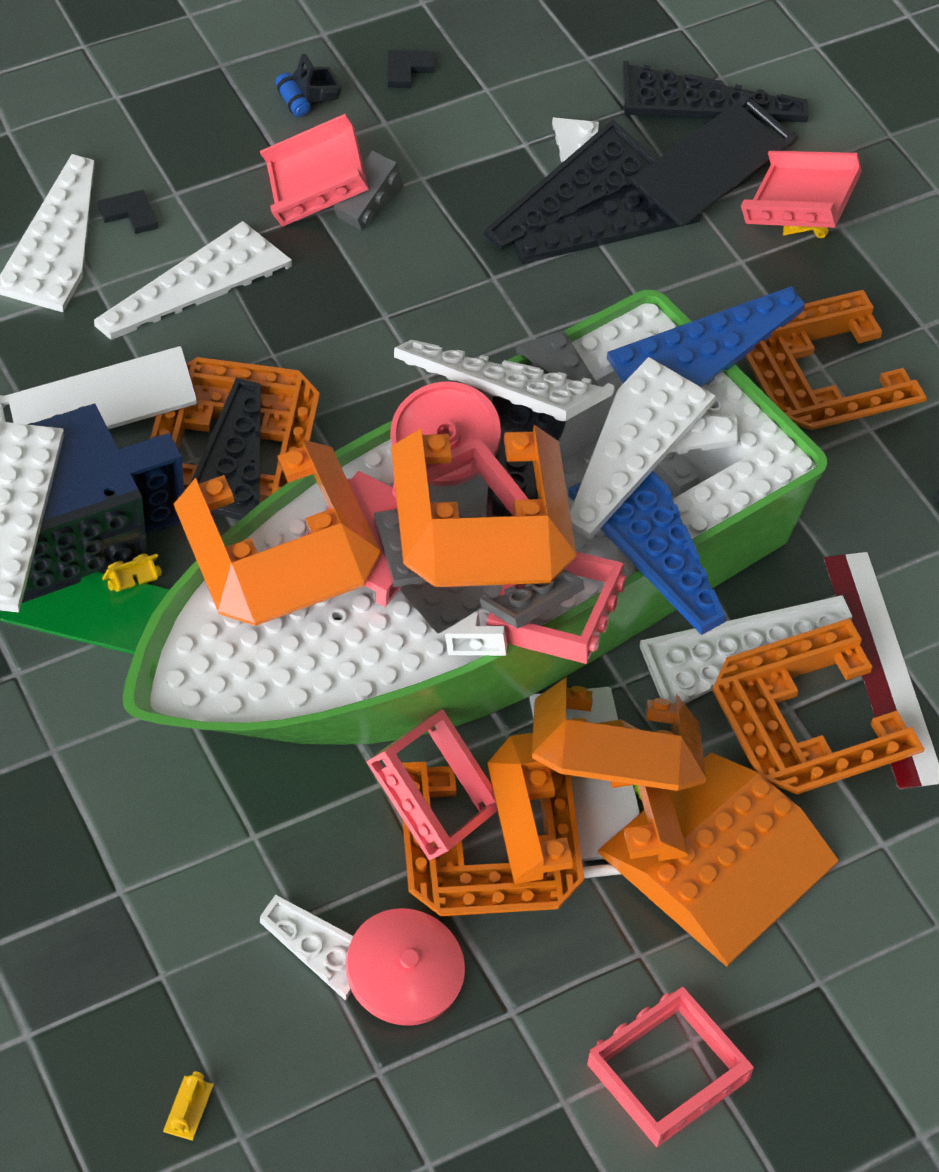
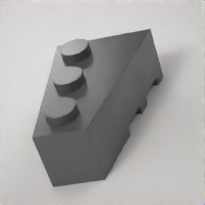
(383, 184)

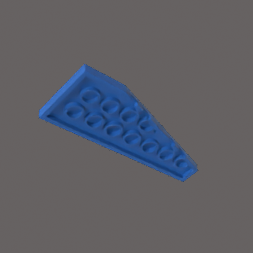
(713, 342)
(659, 545)

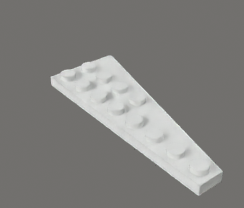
(205, 275)
(510, 380)
(692, 661)

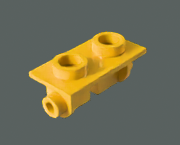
(122, 573)
(188, 1106)

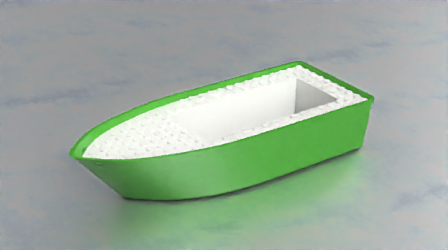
(377, 671)

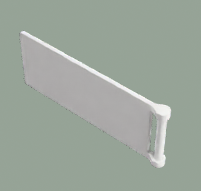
(120, 391)
(598, 807)

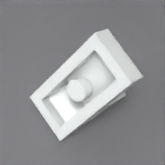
(471, 638)

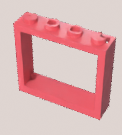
(486, 465)
(566, 644)
(409, 799)
(659, 1132)

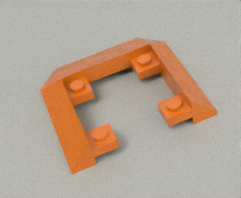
(786, 385)
(286, 409)
(483, 550)
(291, 575)
(763, 676)
(618, 753)
(520, 778)
(463, 889)

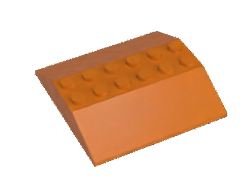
(744, 862)

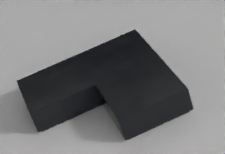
(404, 62)
(131, 206)

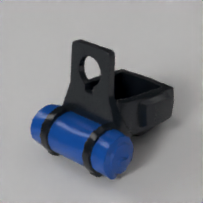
(307, 86)

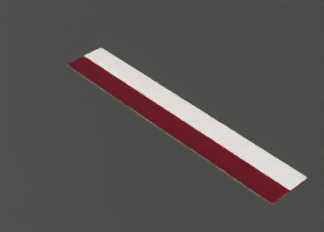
(889, 680)

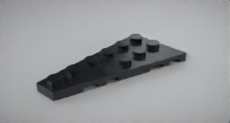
(236, 449)

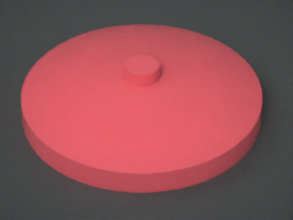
(450, 410)
(405, 966)

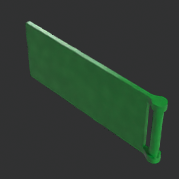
(92, 613)

